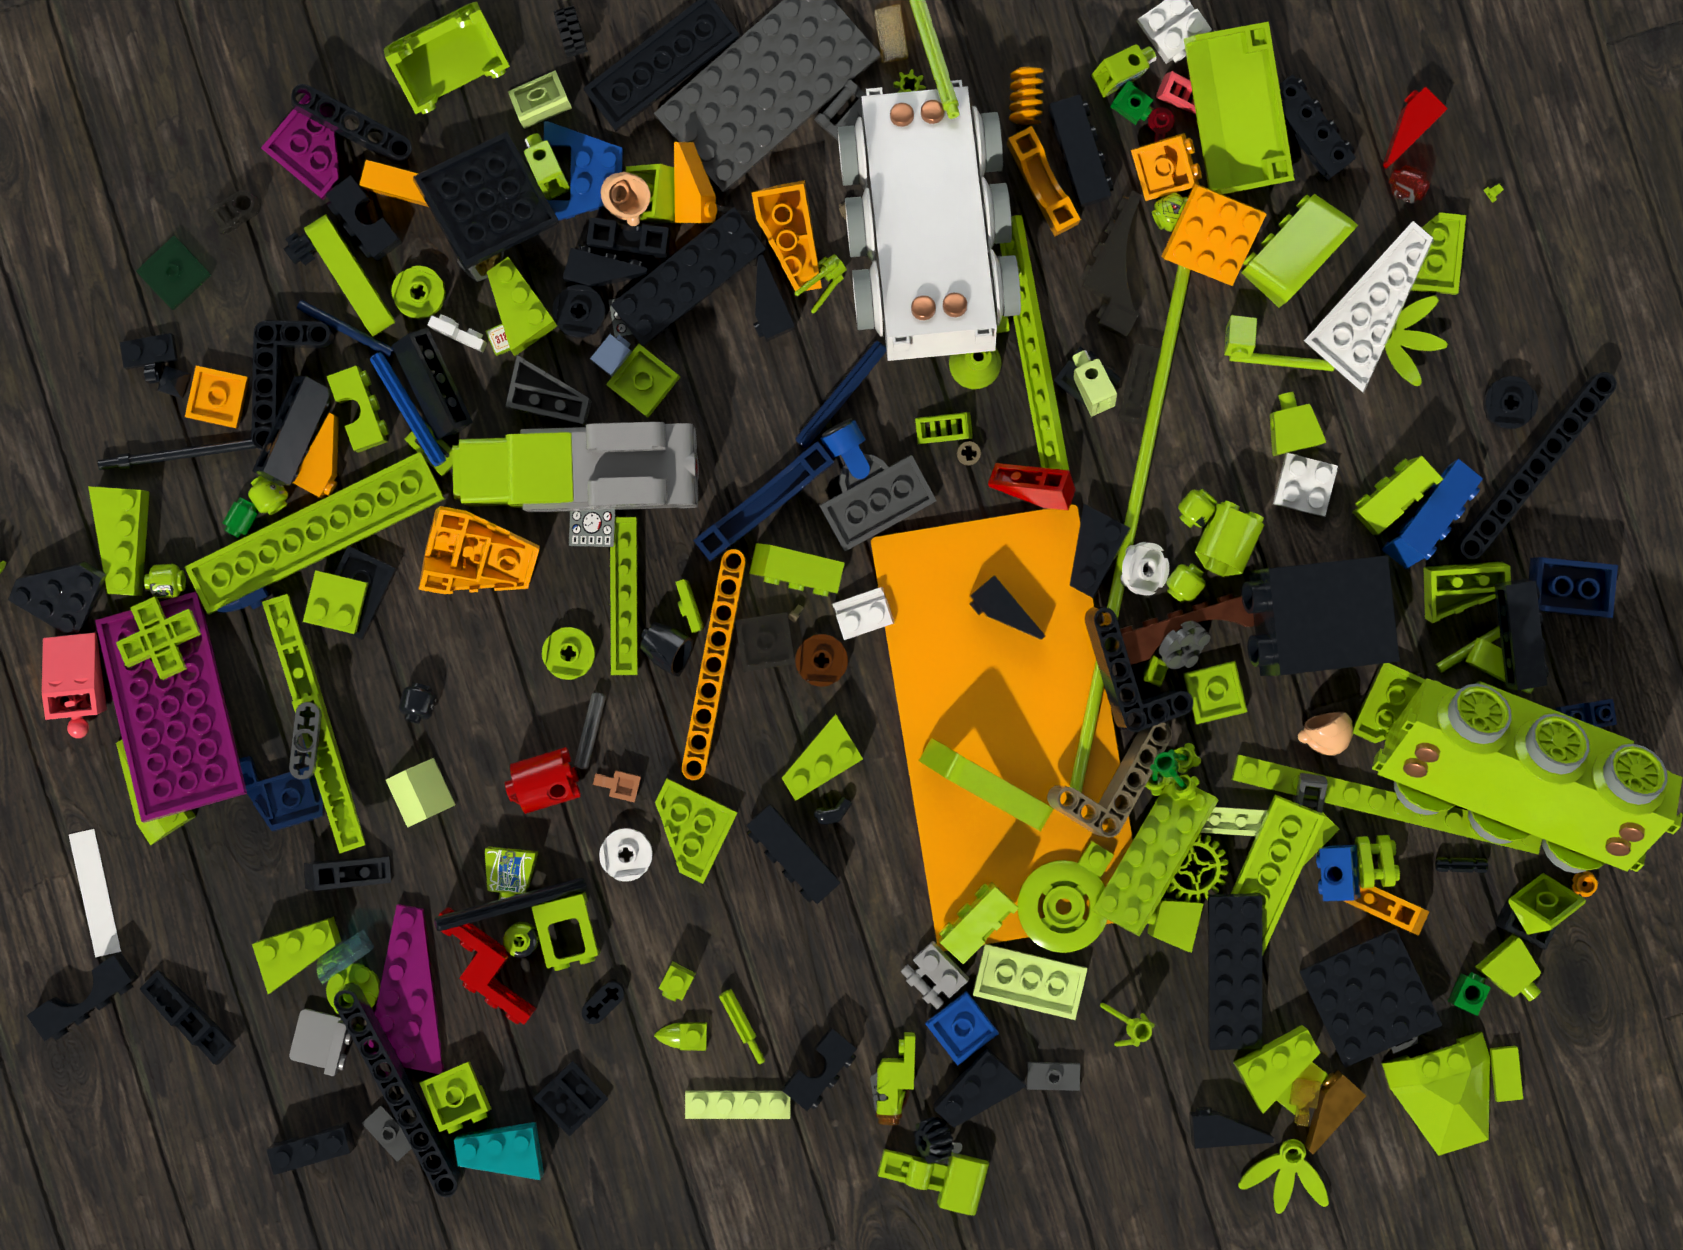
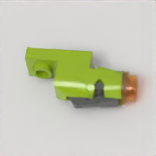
(891, 1079)

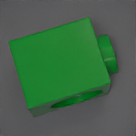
(1474, 1003)

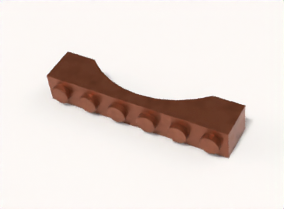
(1145, 640)

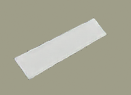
(94, 893)

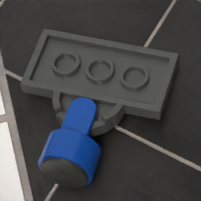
(871, 491)

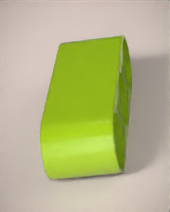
(1489, 659)

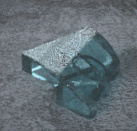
(343, 956)

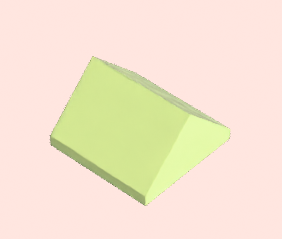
(539, 99)
(420, 792)

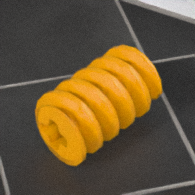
(1024, 95)

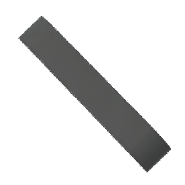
(311, 761)

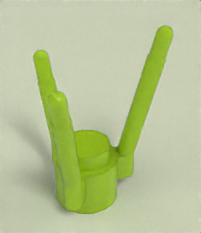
(829, 269)
(1138, 1029)

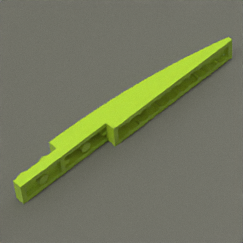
(305, 688)

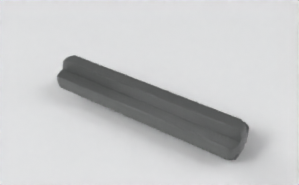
(590, 730)

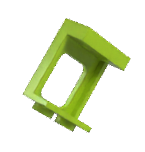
(560, 910)

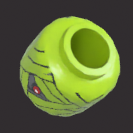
(1168, 211)

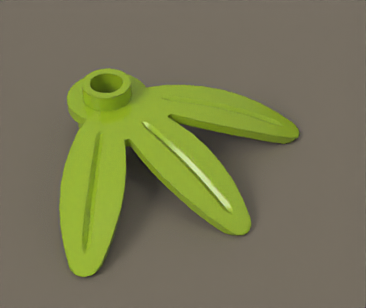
(1412, 339)
(1288, 1165)

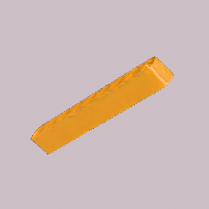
(706, 675)

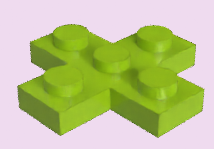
(158, 638)

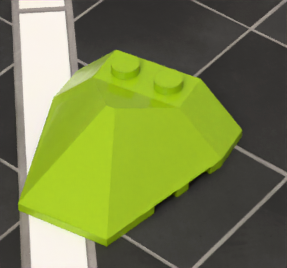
(1446, 1092)

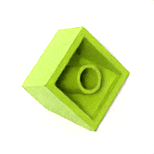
(662, 190)

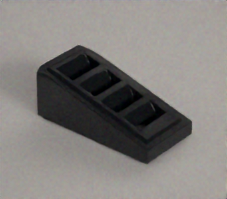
(1508, 921)

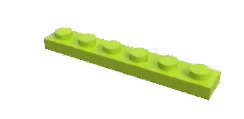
(624, 597)

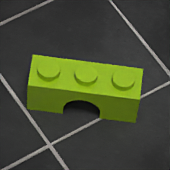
(368, 428)

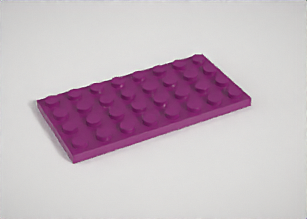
(173, 727)

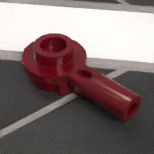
(1160, 122)

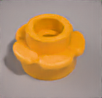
(1587, 890)

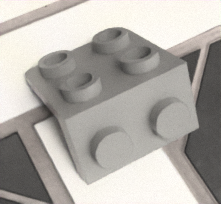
(320, 1041)

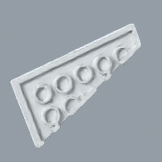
(1362, 321)

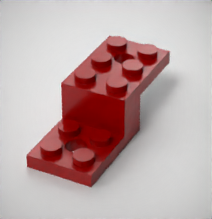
(484, 967)

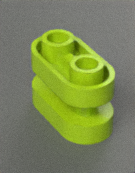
(1385, 850)

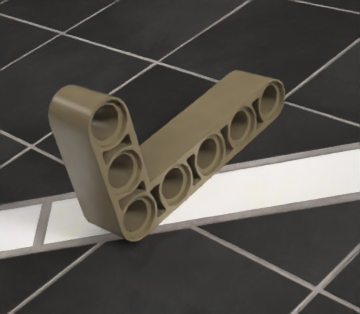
(1118, 786)

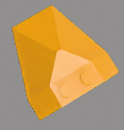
(474, 555)

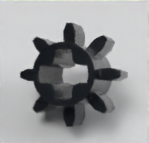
(299, 248)

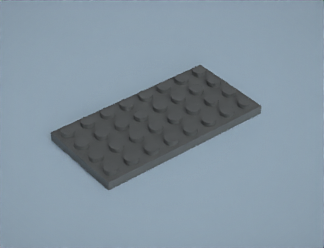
(767, 86)

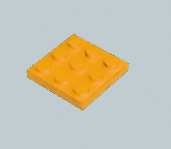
(1213, 234)

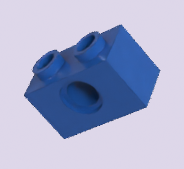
(1346, 859)

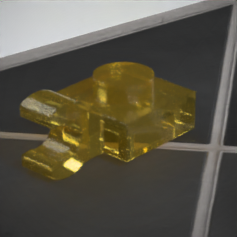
(1304, 1095)

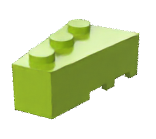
(519, 308)
(1396, 494)
(1460, 586)
(977, 922)

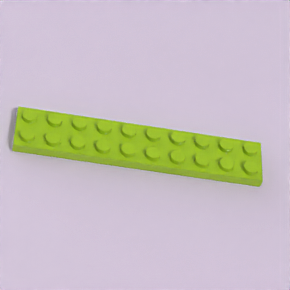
(315, 532)

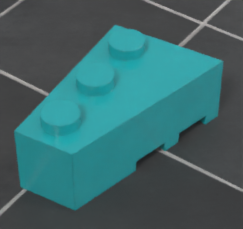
(502, 1150)

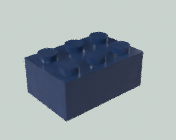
(1574, 586)

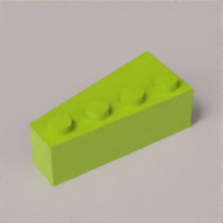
(121, 536)

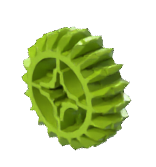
(1194, 878)

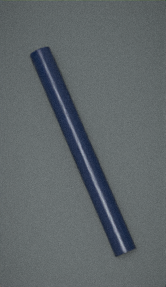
(345, 328)

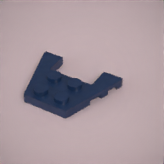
(283, 798)

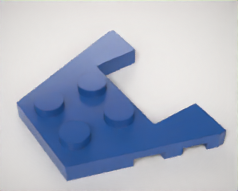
(590, 166)

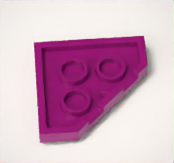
(307, 150)

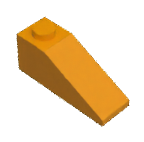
(693, 191)
(320, 463)
(1391, 909)

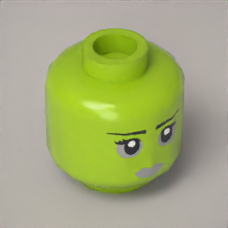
(267, 495)

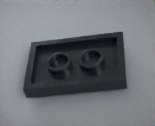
(367, 569)

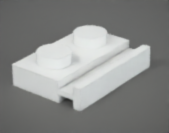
(863, 613)

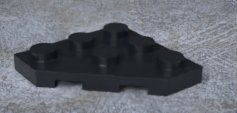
(60, 595)

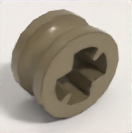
(974, 447)

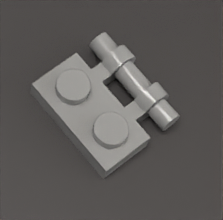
(939, 969)

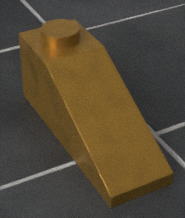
(1335, 1104)

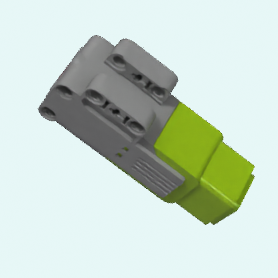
(581, 468)

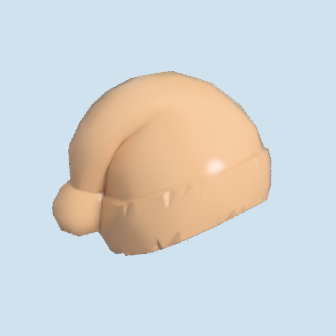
(625, 196)
(1328, 733)

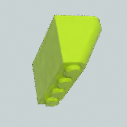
(1297, 248)

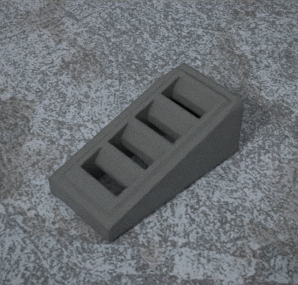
(1313, 781)

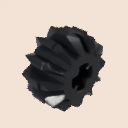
(933, 1140)

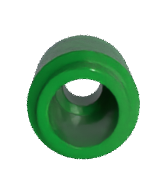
(240, 517)

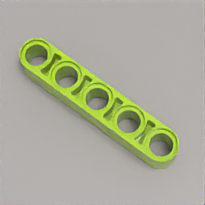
(349, 275)

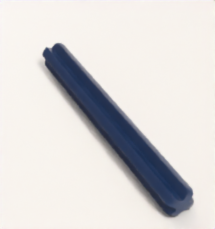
(841, 394)

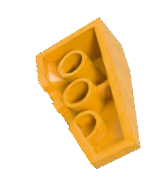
(787, 223)

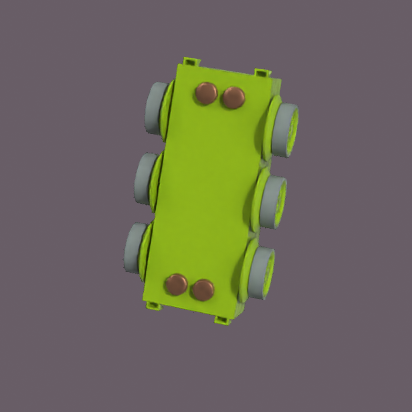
(1530, 773)

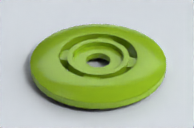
(1055, 930)

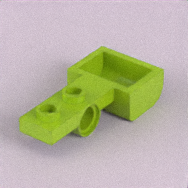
(958, 1181)

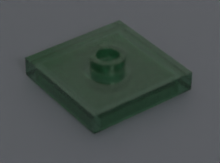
(173, 272)

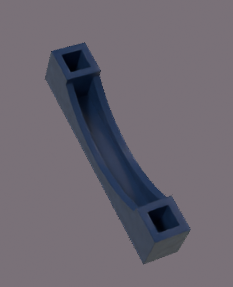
(764, 502)

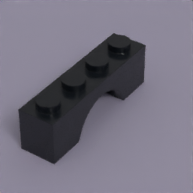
(108, 978)

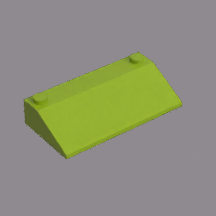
(1239, 108)

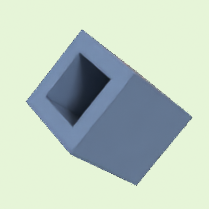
(612, 354)

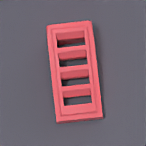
(1172, 98)

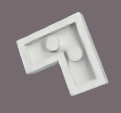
(449, 328)

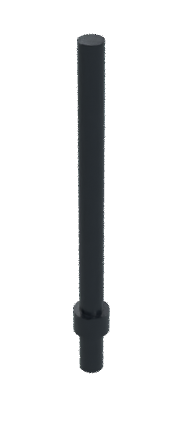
(127, 461)

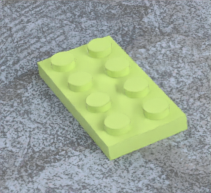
(1029, 981)

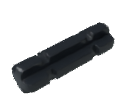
(1468, 865)

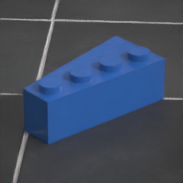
(1434, 515)

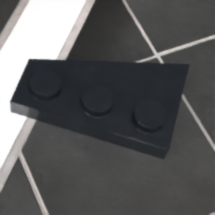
(1096, 549)

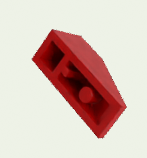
(1414, 119)
(1034, 484)

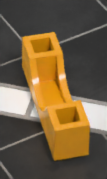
(1041, 181)

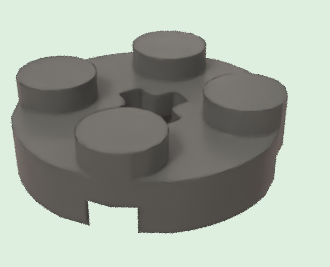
(1184, 646)

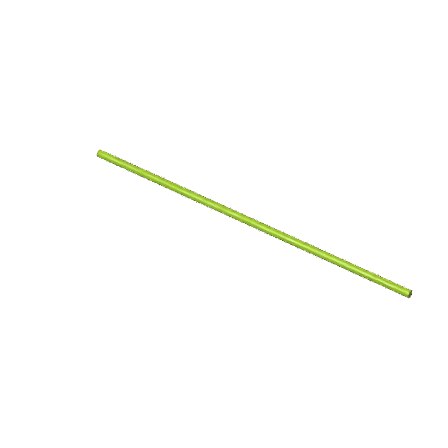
(1133, 512)

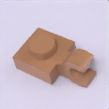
(622, 786)

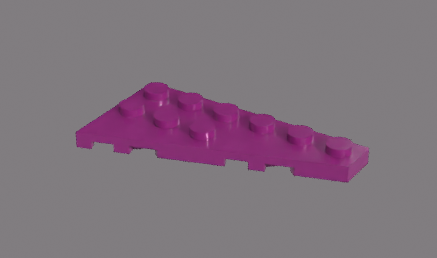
(407, 994)

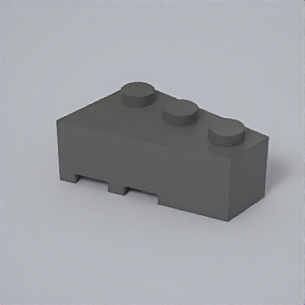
(545, 396)

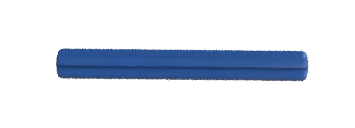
(408, 409)

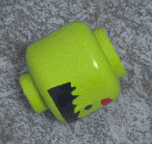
(1197, 508)

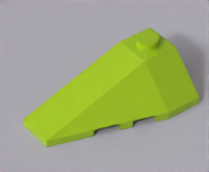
(155, 829)

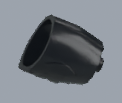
(667, 647)

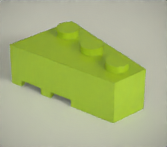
(797, 569)
(822, 760)
(294, 950)
(1276, 1066)

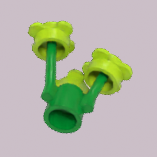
(1167, 765)

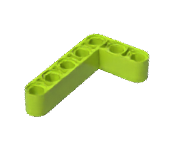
(985, 784)

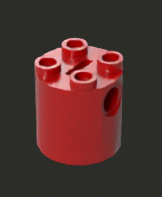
(543, 781)

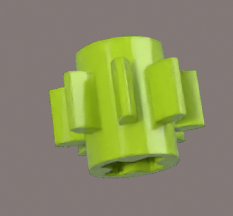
(910, 79)

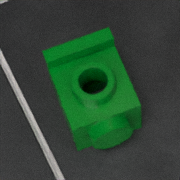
(1123, 106)

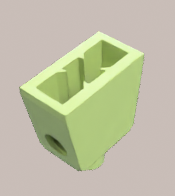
(1097, 392)

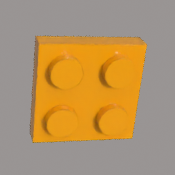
(217, 397)

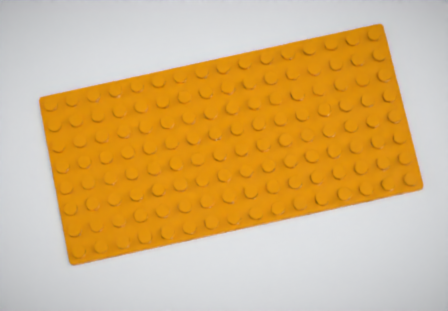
(995, 700)

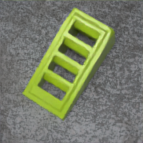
(966, 426)

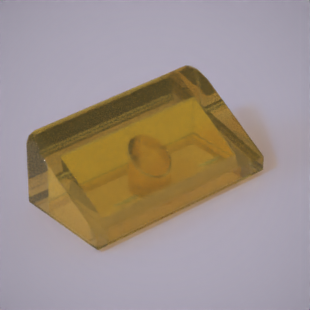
(891, 33)

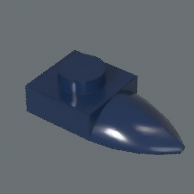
(253, 599)

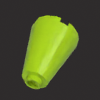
(975, 373)

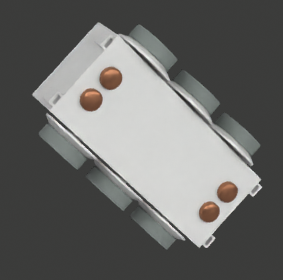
(928, 224)

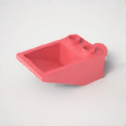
(73, 671)

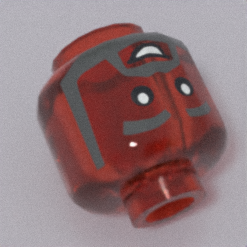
(1409, 183)

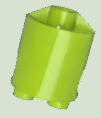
(1229, 540)

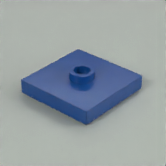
(962, 1028)

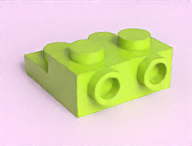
(455, 1098)

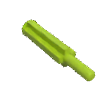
(741, 1023)

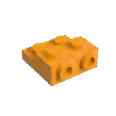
(1166, 166)

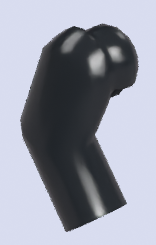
(832, 815)

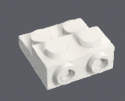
(1170, 24)

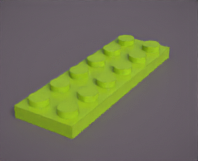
(1278, 858)
(1154, 859)

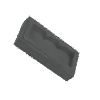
(1053, 1076)
(387, 1132)

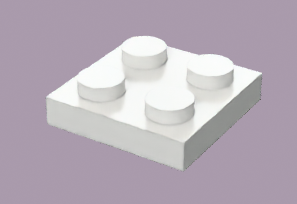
(1305, 484)

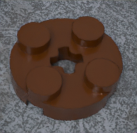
(810, 670)

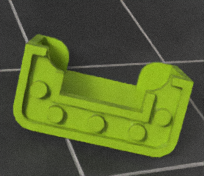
(445, 56)

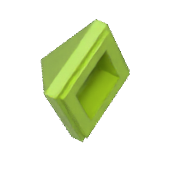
(1154, 671)

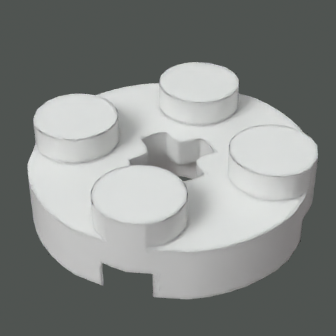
(1132, 569)
(637, 864)

